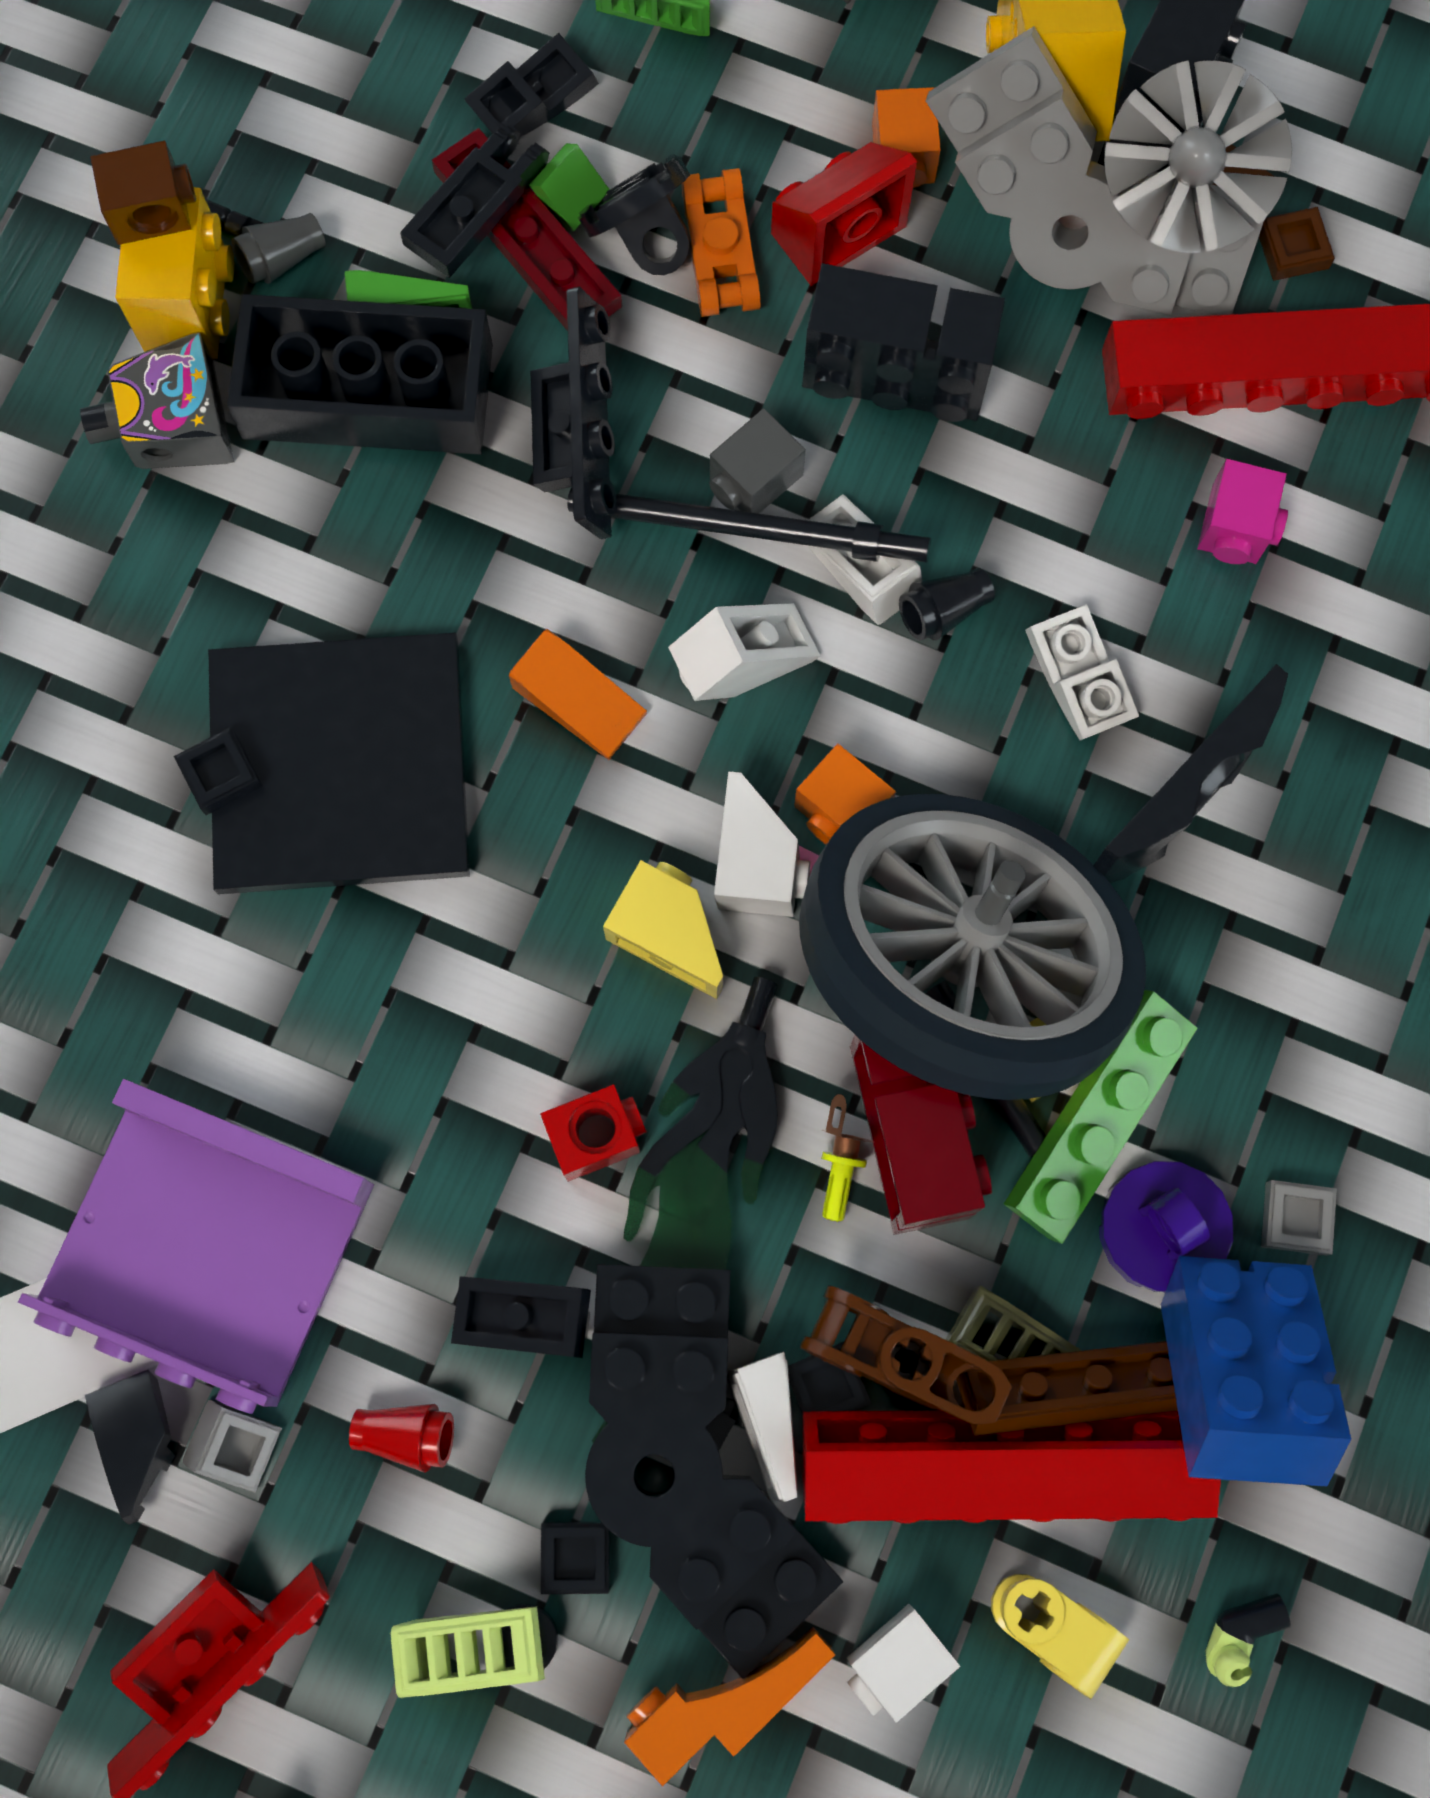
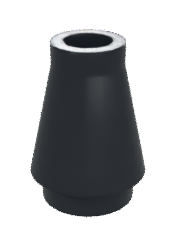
(942, 603)

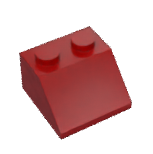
(844, 208)

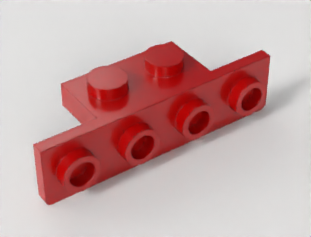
(198, 1662)

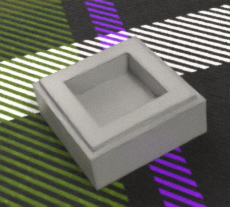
(1299, 1217)

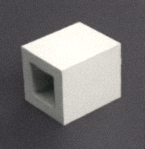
(899, 1665)

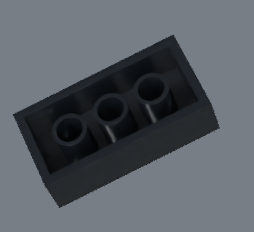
(361, 374)

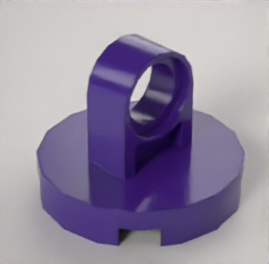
(1163, 1215)

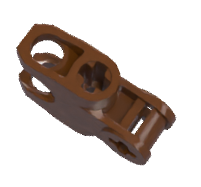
(872, 1352)

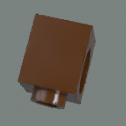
(143, 192)

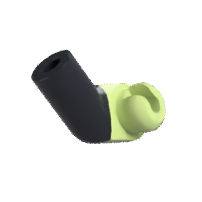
(1235, 1635)

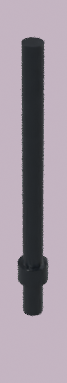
(865, 541)

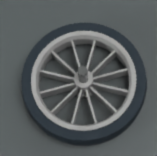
(971, 946)

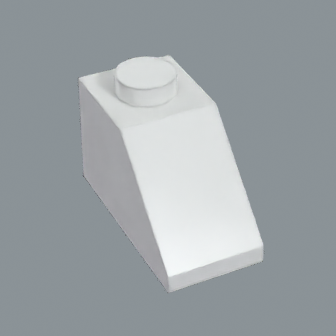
(742, 649)
(757, 856)

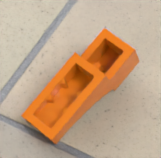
(678, 1724)

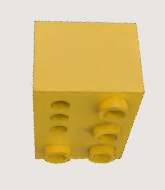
(1083, 40)

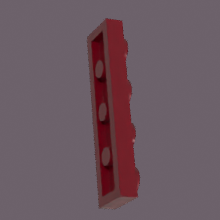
(537, 243)

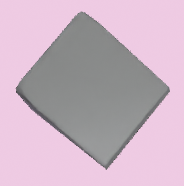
(231, 1446)

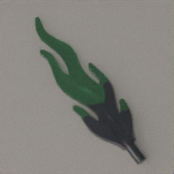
(694, 1154)

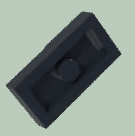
(521, 1316)

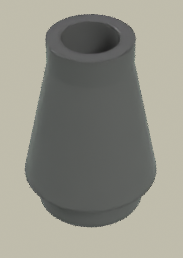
(275, 247)

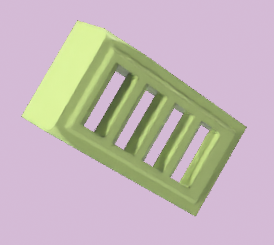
(424, 1661)

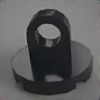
(641, 205)

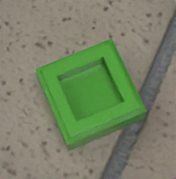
(569, 185)

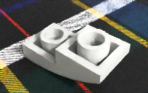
(1080, 673)

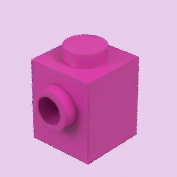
(1243, 513)

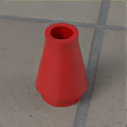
(407, 1435)

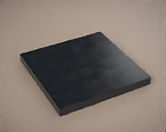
(351, 760)

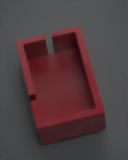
(920, 1145)

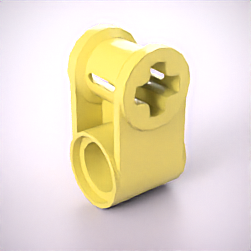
(1065, 1634)

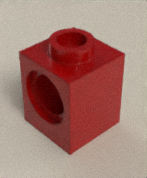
(565, 1121)

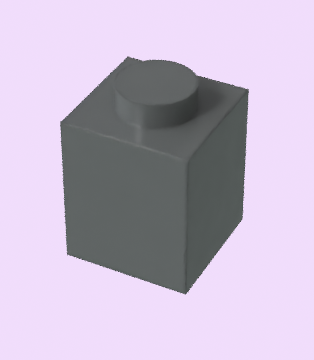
(756, 464)

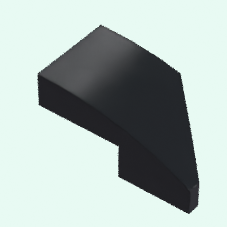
(131, 1438)

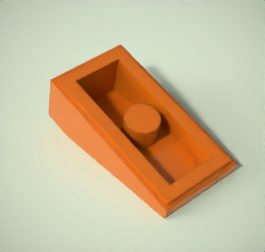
(576, 694)

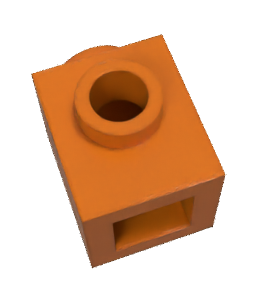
(837, 792)

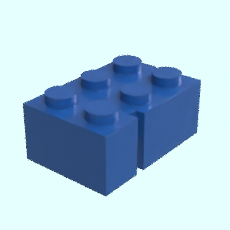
(1253, 1372)

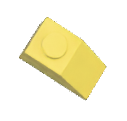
(666, 926)

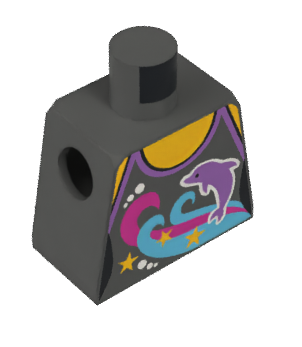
(164, 408)

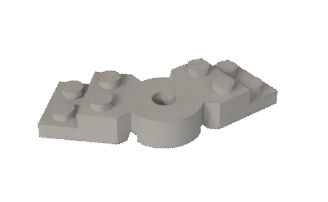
(1028, 160)

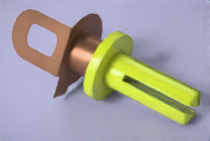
(843, 1161)

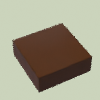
(1295, 244)

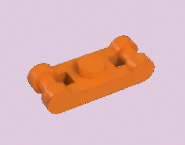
(720, 243)

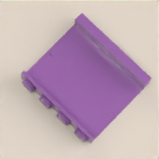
(202, 1249)

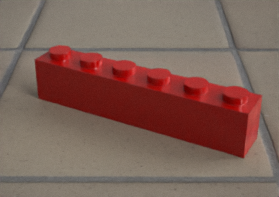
(1267, 360)
(936, 1469)

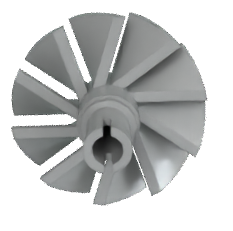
(1197, 156)

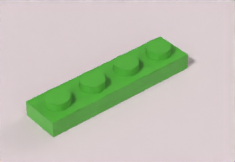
(1099, 1120)

